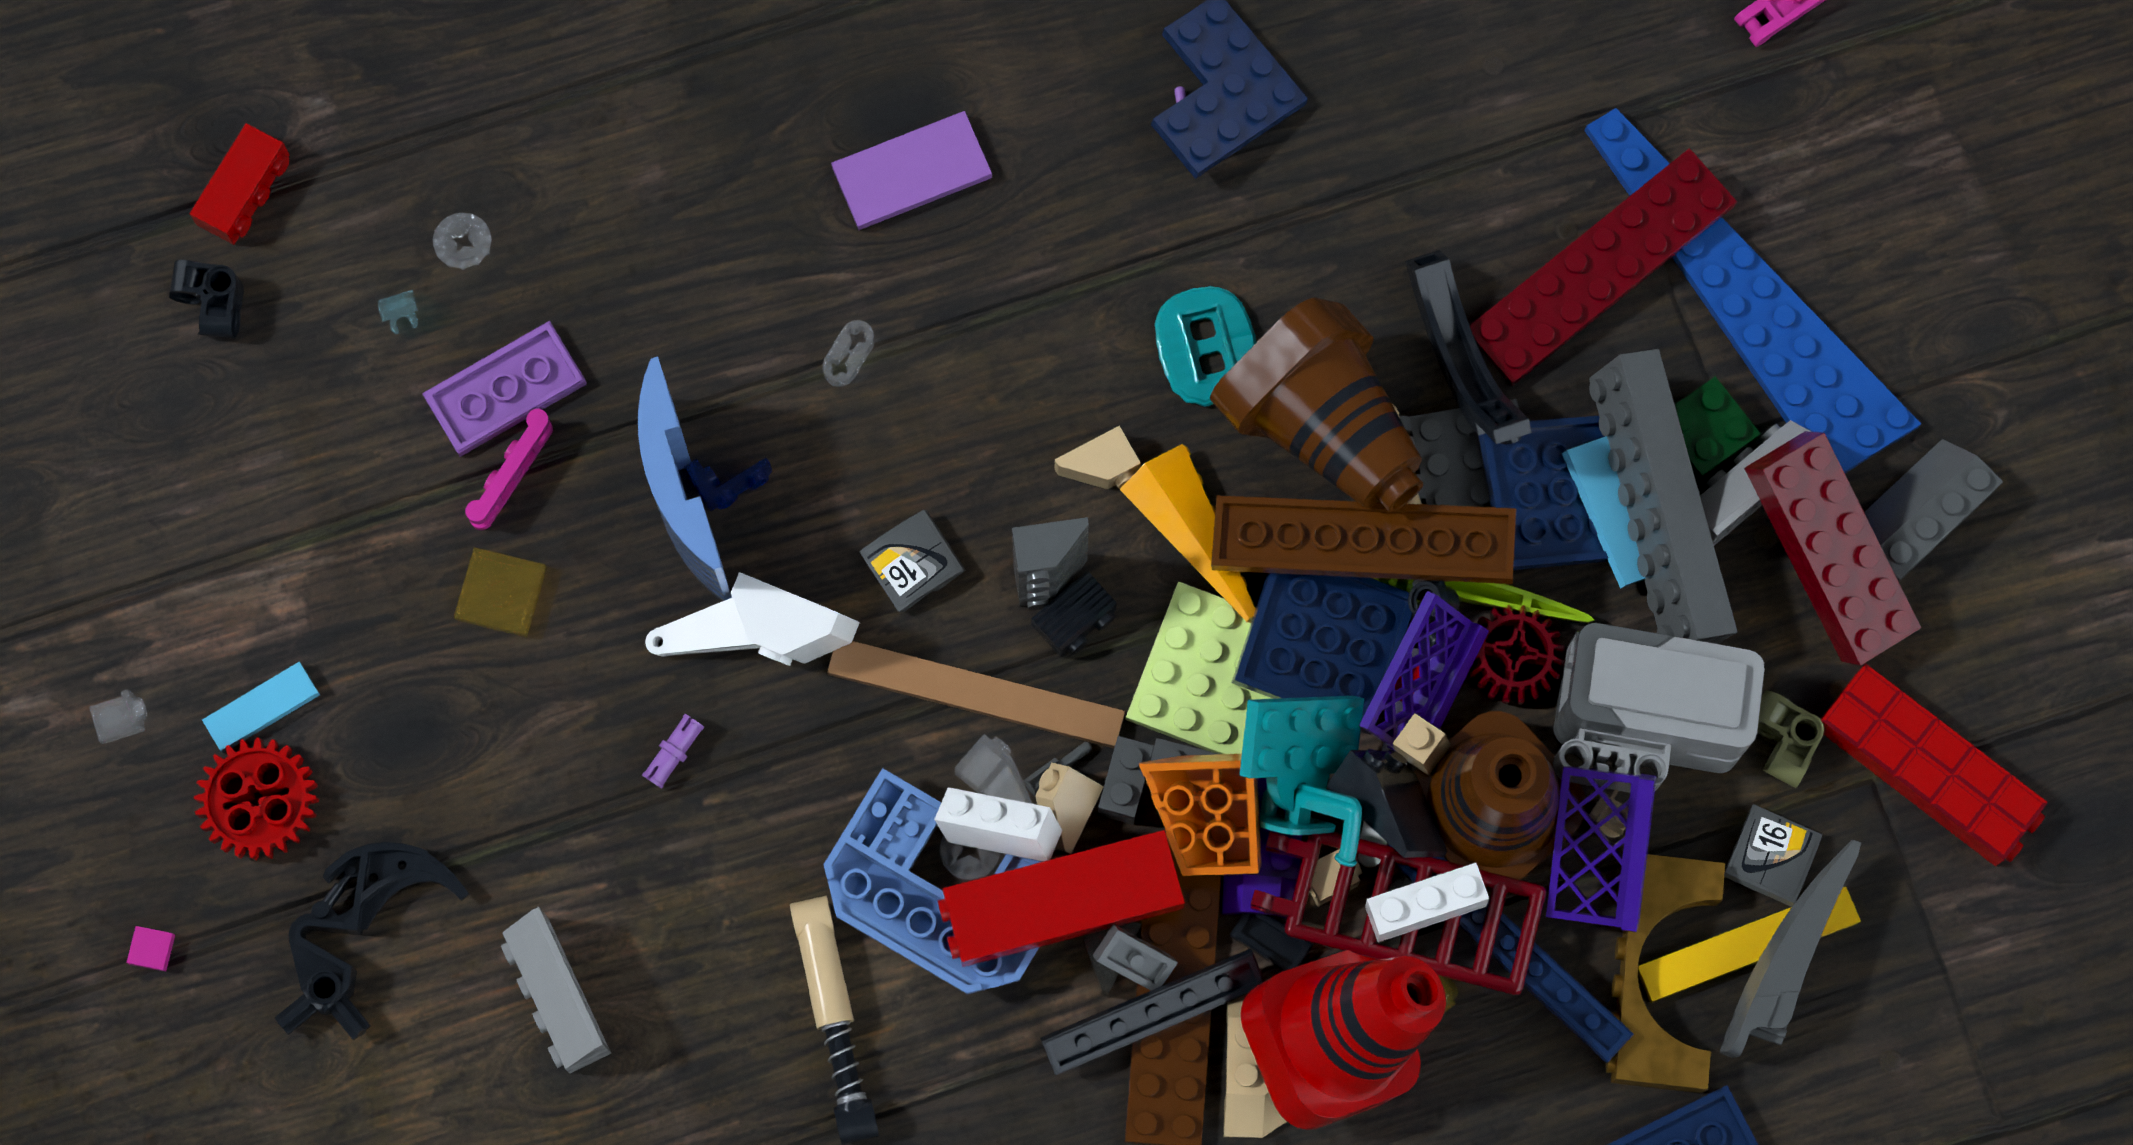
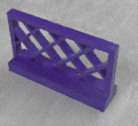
(1439, 677)
(1634, 852)

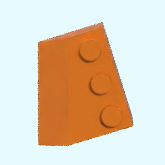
(1207, 812)

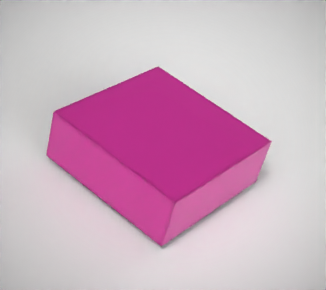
(150, 948)

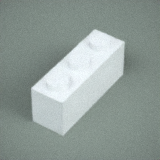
(998, 824)
(1427, 902)

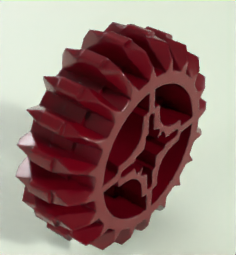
(1531, 656)

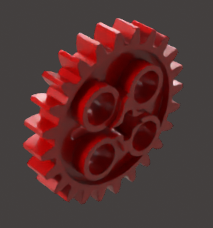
(262, 831)

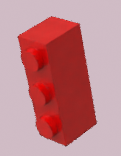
(240, 184)

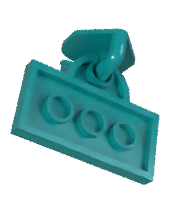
(1296, 749)

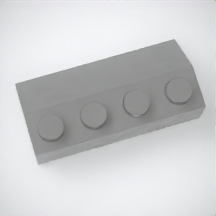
(1732, 495)
(555, 991)

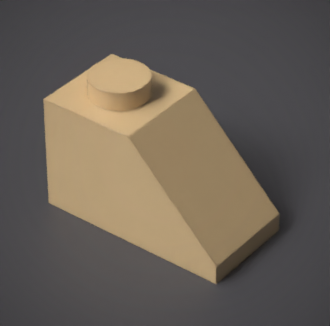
(1100, 462)
(1070, 799)

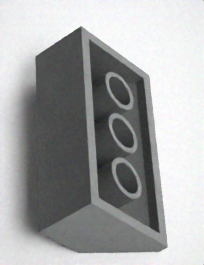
(1929, 504)
(1048, 559)

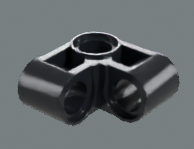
(198, 284)

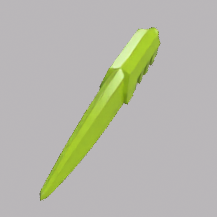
(1501, 596)

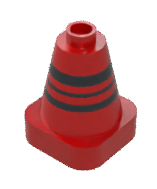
(1341, 1033)

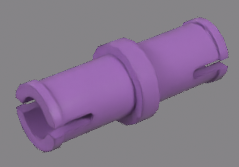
(673, 751)

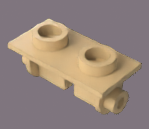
(1613, 827)

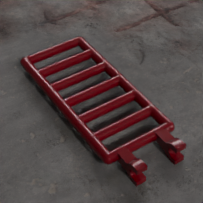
(1367, 946)

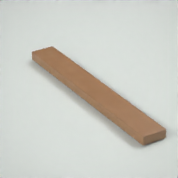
(977, 693)

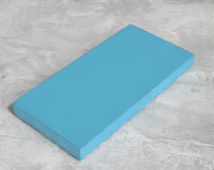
(1599, 493)

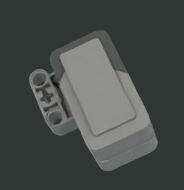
(1654, 703)

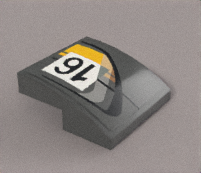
(912, 560)
(1772, 855)

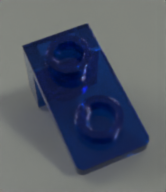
(726, 494)

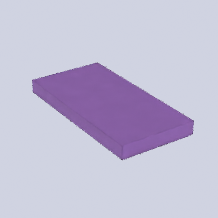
(911, 170)
(504, 388)

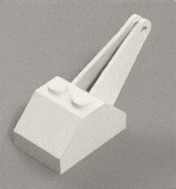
(756, 618)

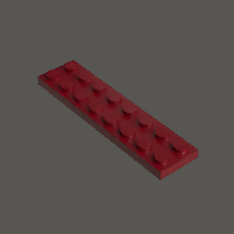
(1601, 266)

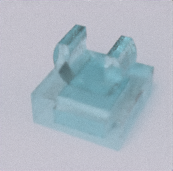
(399, 306)

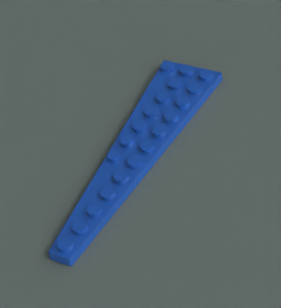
(1778, 337)

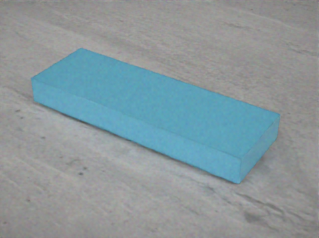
(261, 707)

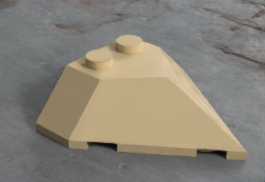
(1247, 1101)

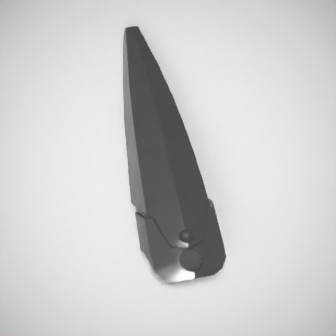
(1780, 971)

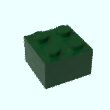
(1713, 428)

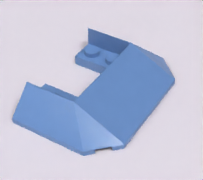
(889, 903)

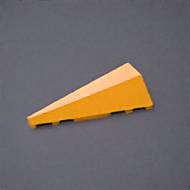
(1177, 505)

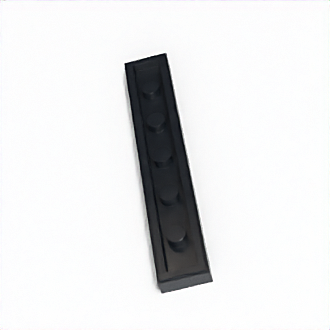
(1152, 1011)

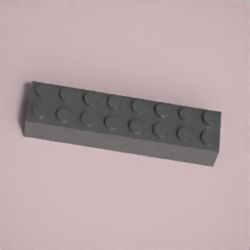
(1661, 499)

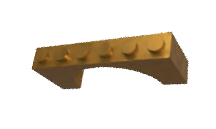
(1651, 1054)

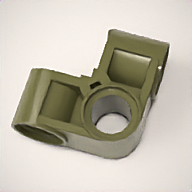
(1778, 722)

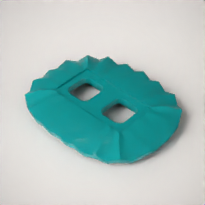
(1181, 353)

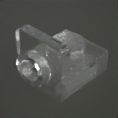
(119, 717)

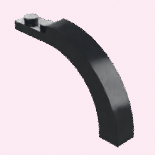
(1458, 354)

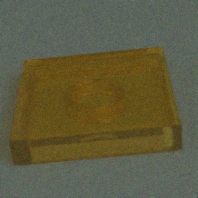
(500, 592)

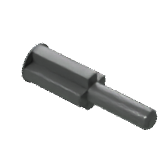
(1032, 781)

